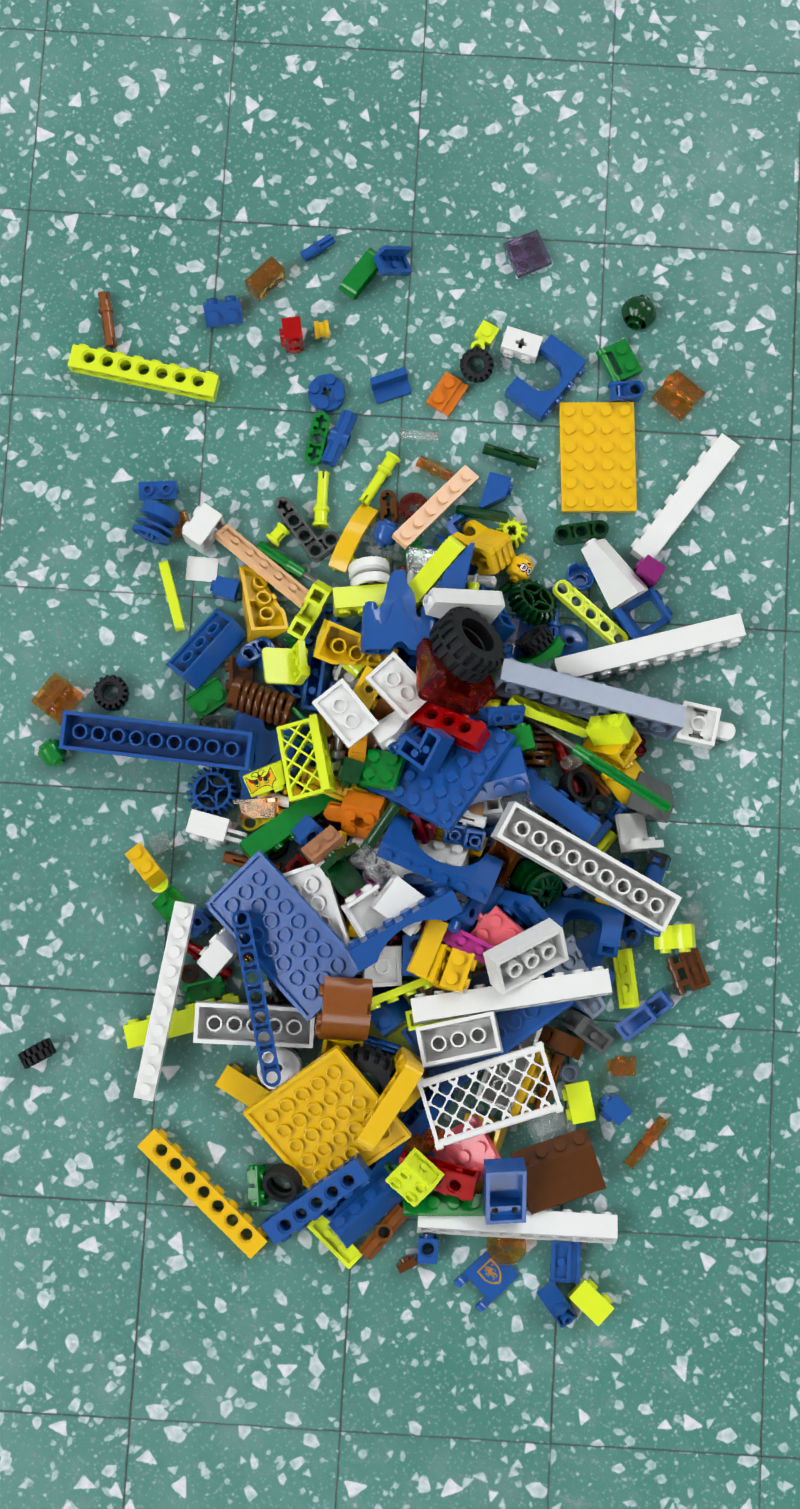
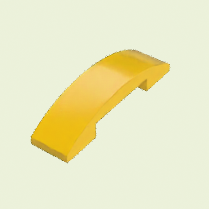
(351, 537)

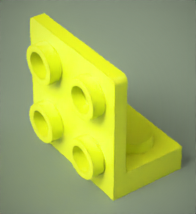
(415, 1177)

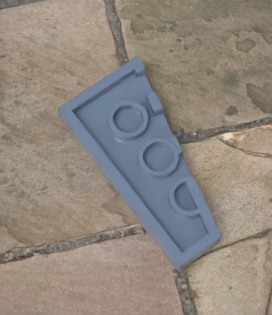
(591, 1006)

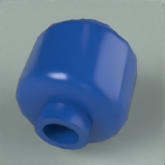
(384, 532)

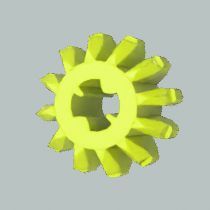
(519, 530)

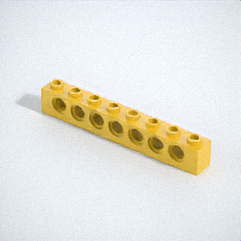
(191, 1190)

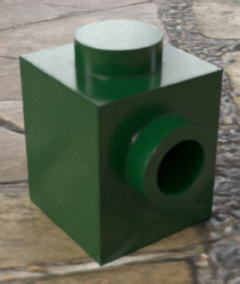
(349, 772)

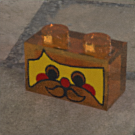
(265, 278)

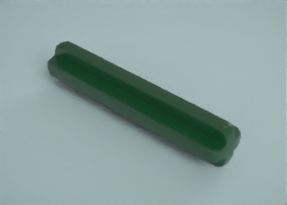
(482, 513)
(381, 825)

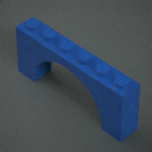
(471, 880)

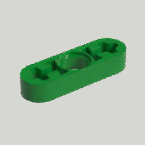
(315, 425)

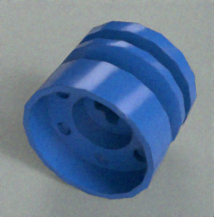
(155, 525)

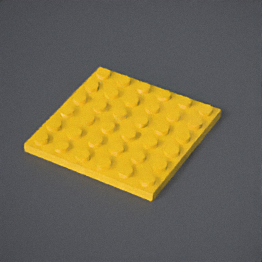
(316, 1116)

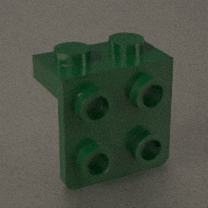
(341, 871)

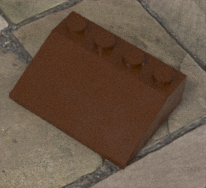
(560, 1170)

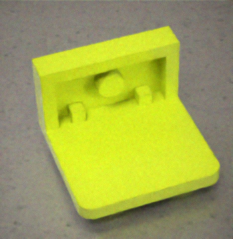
(286, 665)

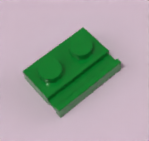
(207, 698)
(165, 902)

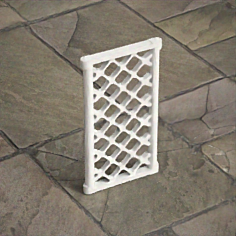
(538, 1047)

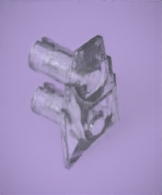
(375, 867)

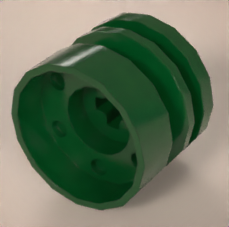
(536, 881)

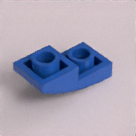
(466, 836)

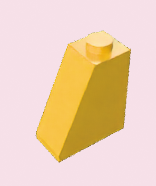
(617, 754)

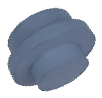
(569, 1073)

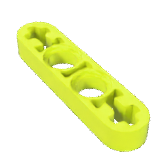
(172, 596)

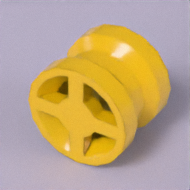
(321, 329)

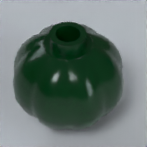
(638, 312)

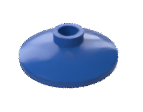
(578, 636)

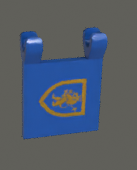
(488, 1278)

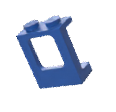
(627, 623)

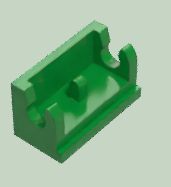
(205, 989)

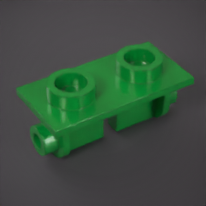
(256, 1194)

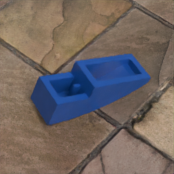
(644, 1015)

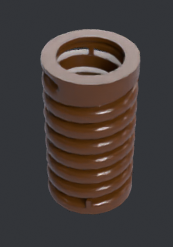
(278, 716)
(530, 757)

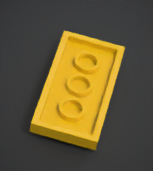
(528, 1084)

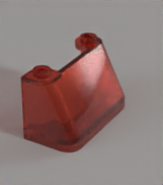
(446, 690)

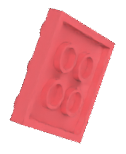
(469, 1152)

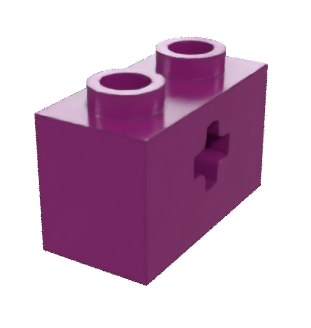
(649, 570)

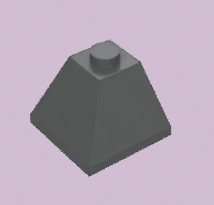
(645, 808)

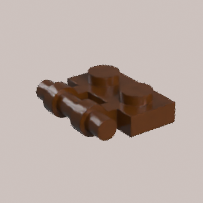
(694, 970)

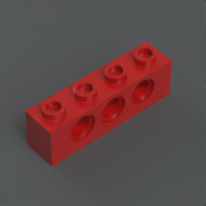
(472, 740)
(466, 1176)

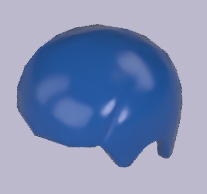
(580, 576)

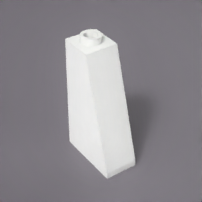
(612, 573)
(485, 602)

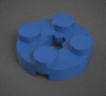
(326, 403)

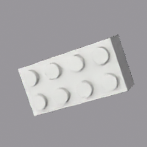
(526, 956)
(459, 1039)

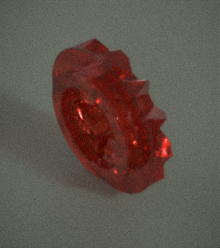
(404, 505)

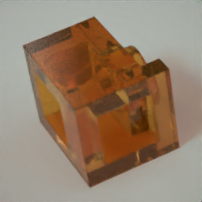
(621, 1066)

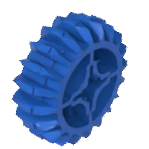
(221, 789)

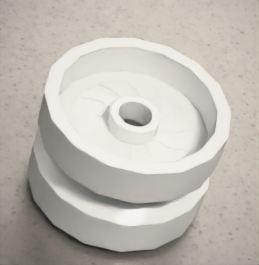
(369, 571)
(287, 1058)

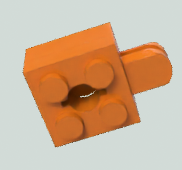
(355, 808)

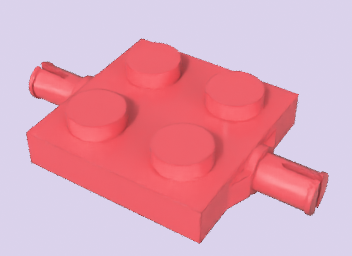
(495, 927)

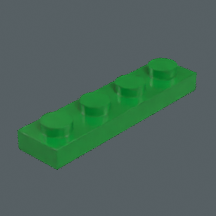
(445, 1206)

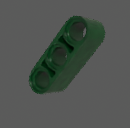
(572, 537)

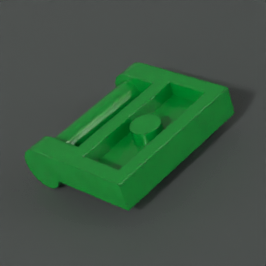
(624, 359)

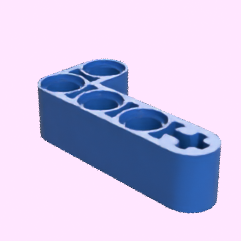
(255, 656)

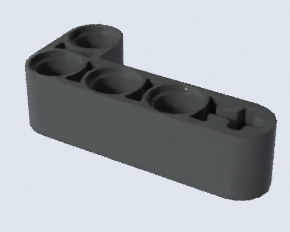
(303, 528)

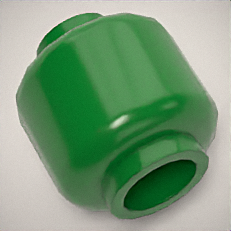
(51, 754)

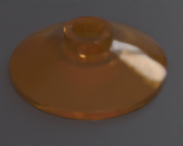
(516, 1251)

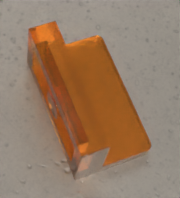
(258, 808)

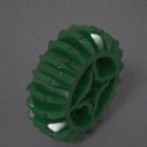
(532, 602)

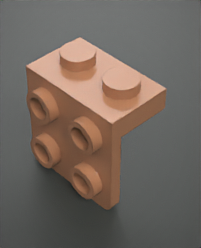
(322, 845)

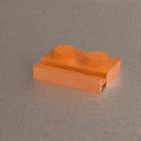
(447, 394)

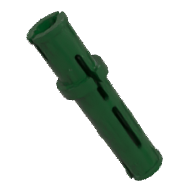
(511, 456)

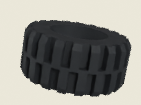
(467, 644)
(373, 1062)

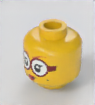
(520, 568)

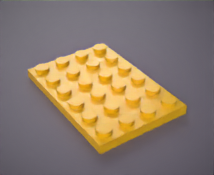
(597, 457)

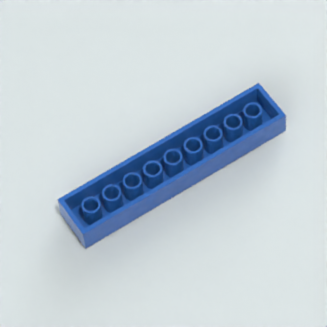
(157, 740)

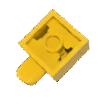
(365, 691)

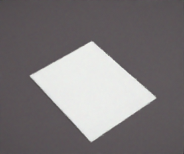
(201, 568)

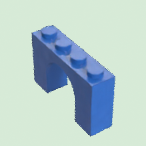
(539, 403)
(606, 918)

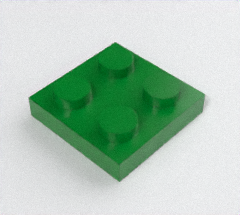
(381, 770)

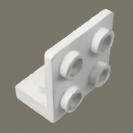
(633, 834)

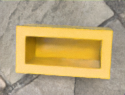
(146, 865)

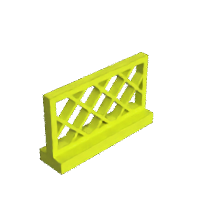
(322, 758)

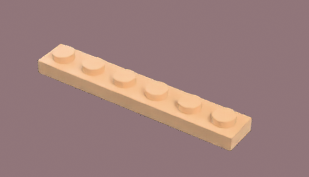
(435, 507)
(262, 565)

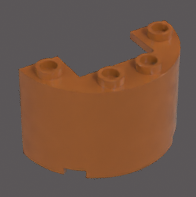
(344, 1009)

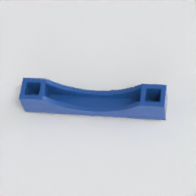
(367, 949)

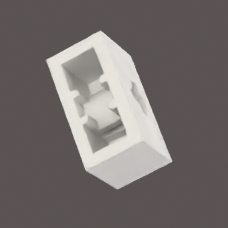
(514, 338)

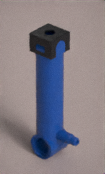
(656, 866)

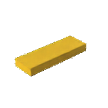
(427, 948)

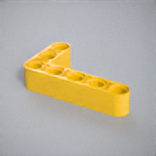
(407, 1075)

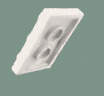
(396, 685)
(345, 713)

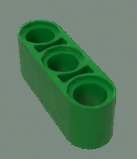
(360, 275)

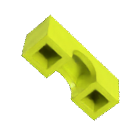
(311, 610)

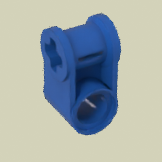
(624, 391)

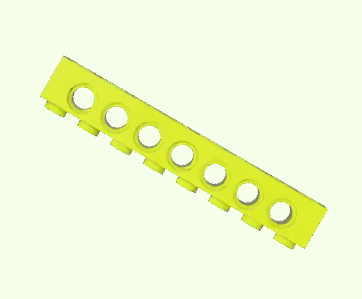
(206, 392)

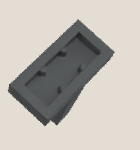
(587, 1030)

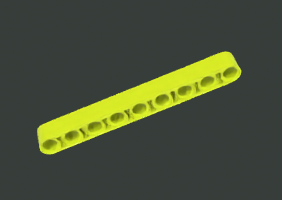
(425, 580)

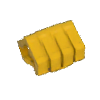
(491, 550)

